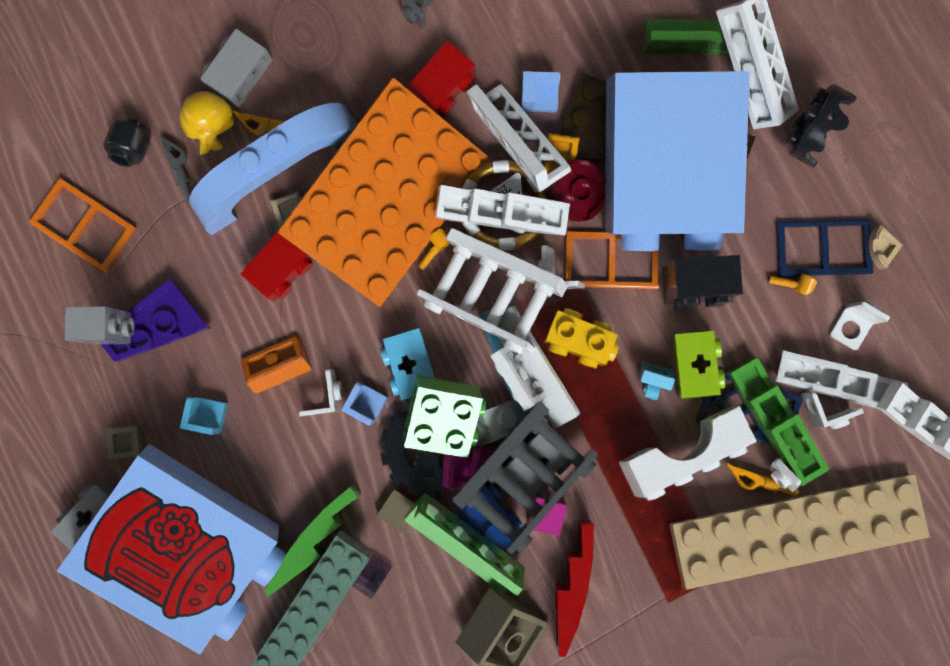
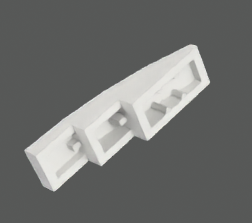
(502, 210)
(832, 379)
(917, 417)

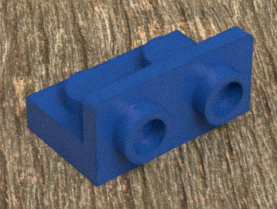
(482, 524)

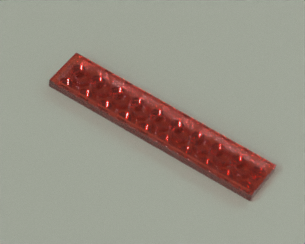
(615, 430)

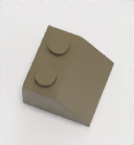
(501, 631)

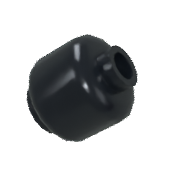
(127, 142)

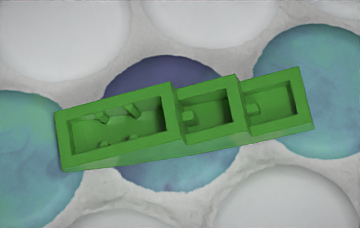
(777, 421)
(307, 546)

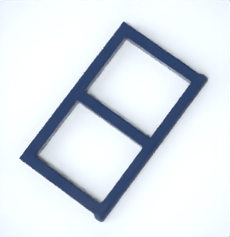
(824, 247)

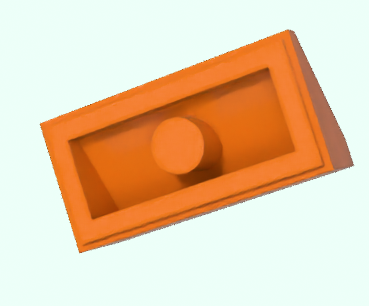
(275, 365)

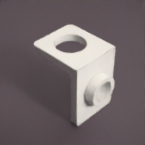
(548, 264)
(864, 315)
(335, 394)
(820, 420)

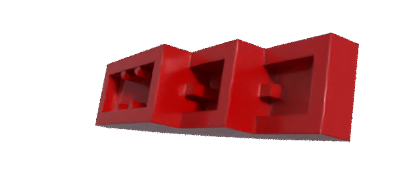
(572, 596)

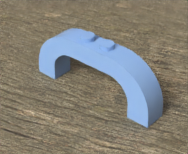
(264, 159)

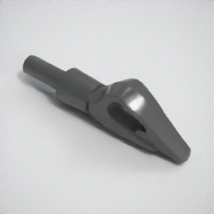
(179, 174)

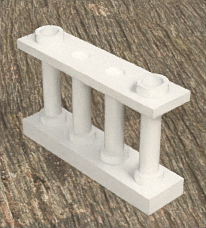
(517, 273)

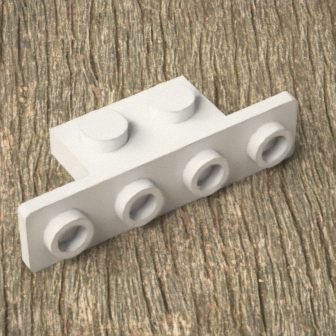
(532, 376)

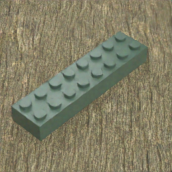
(315, 603)

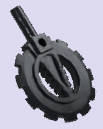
(426, 472)

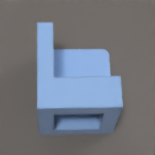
(540, 91)
(364, 404)

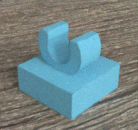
(655, 378)

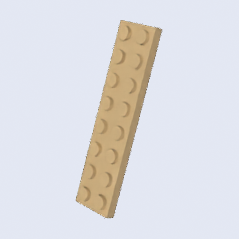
(798, 531)

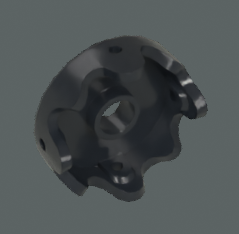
(811, 127)

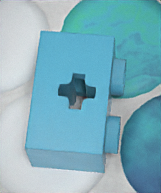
(410, 345)

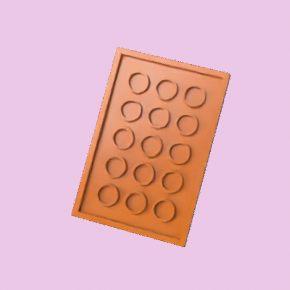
(380, 191)

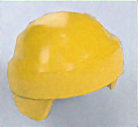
(205, 117)

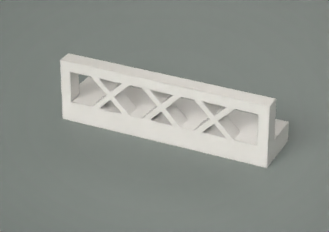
(746, 49)
(514, 140)

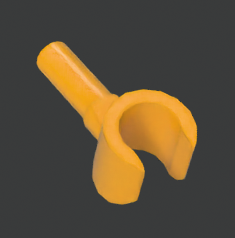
(439, 241)
(804, 285)

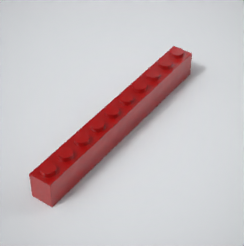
(435, 86)

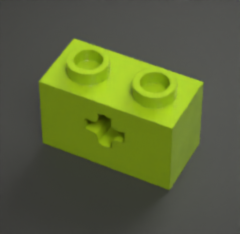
(686, 350)

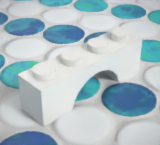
(720, 436)

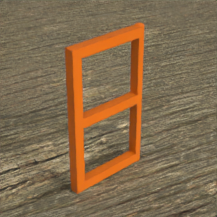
(69, 244)
(611, 283)

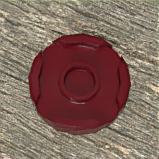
(582, 189)

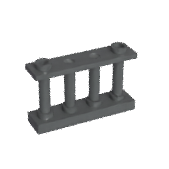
(493, 471)

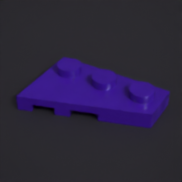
(159, 320)

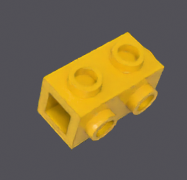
(591, 342)

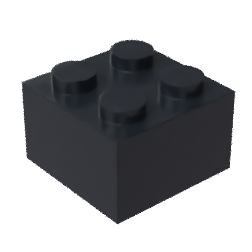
(702, 279)

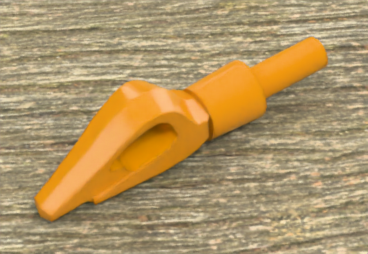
(264, 123)
(758, 480)

